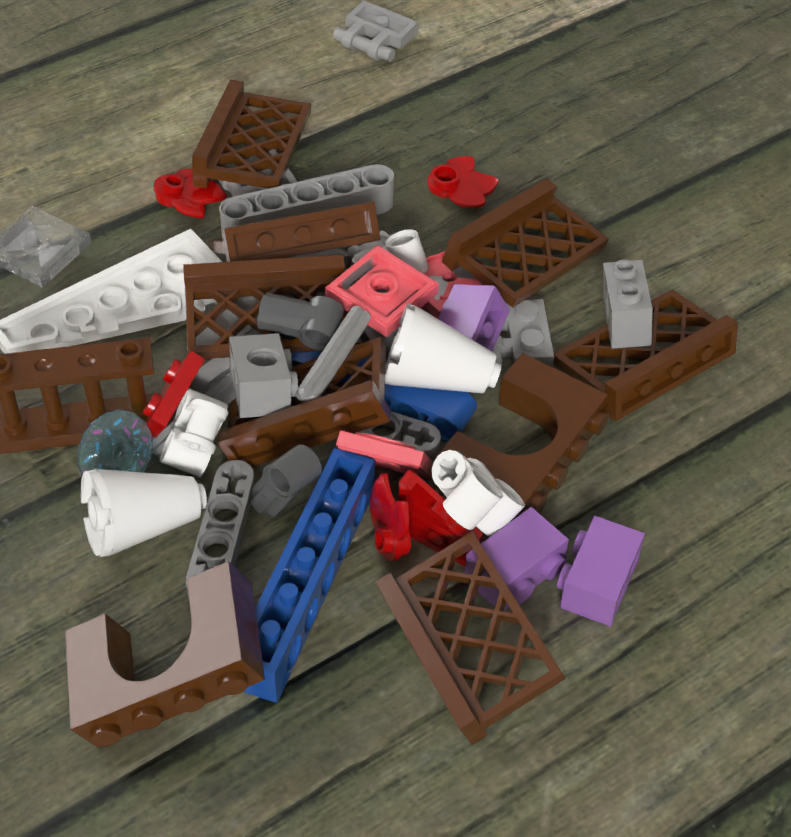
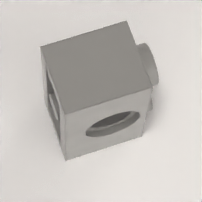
(627, 304)
(261, 374)

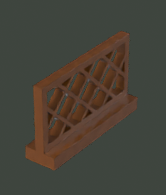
(225, 131)
(506, 225)
(299, 234)
(254, 278)
(663, 367)
(318, 421)
(441, 663)

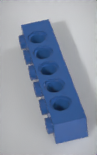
(310, 566)

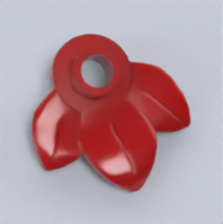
(461, 182)
(178, 192)
(389, 521)

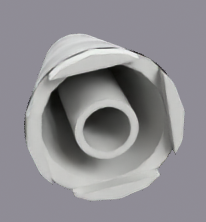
(438, 356)
(136, 506)

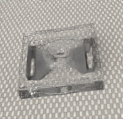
(58, 242)

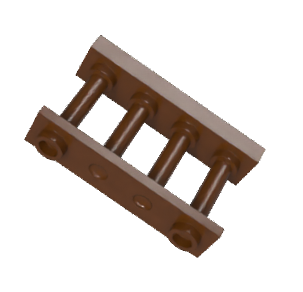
(47, 368)

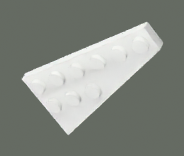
(117, 301)

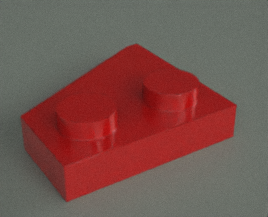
(177, 379)
(428, 518)

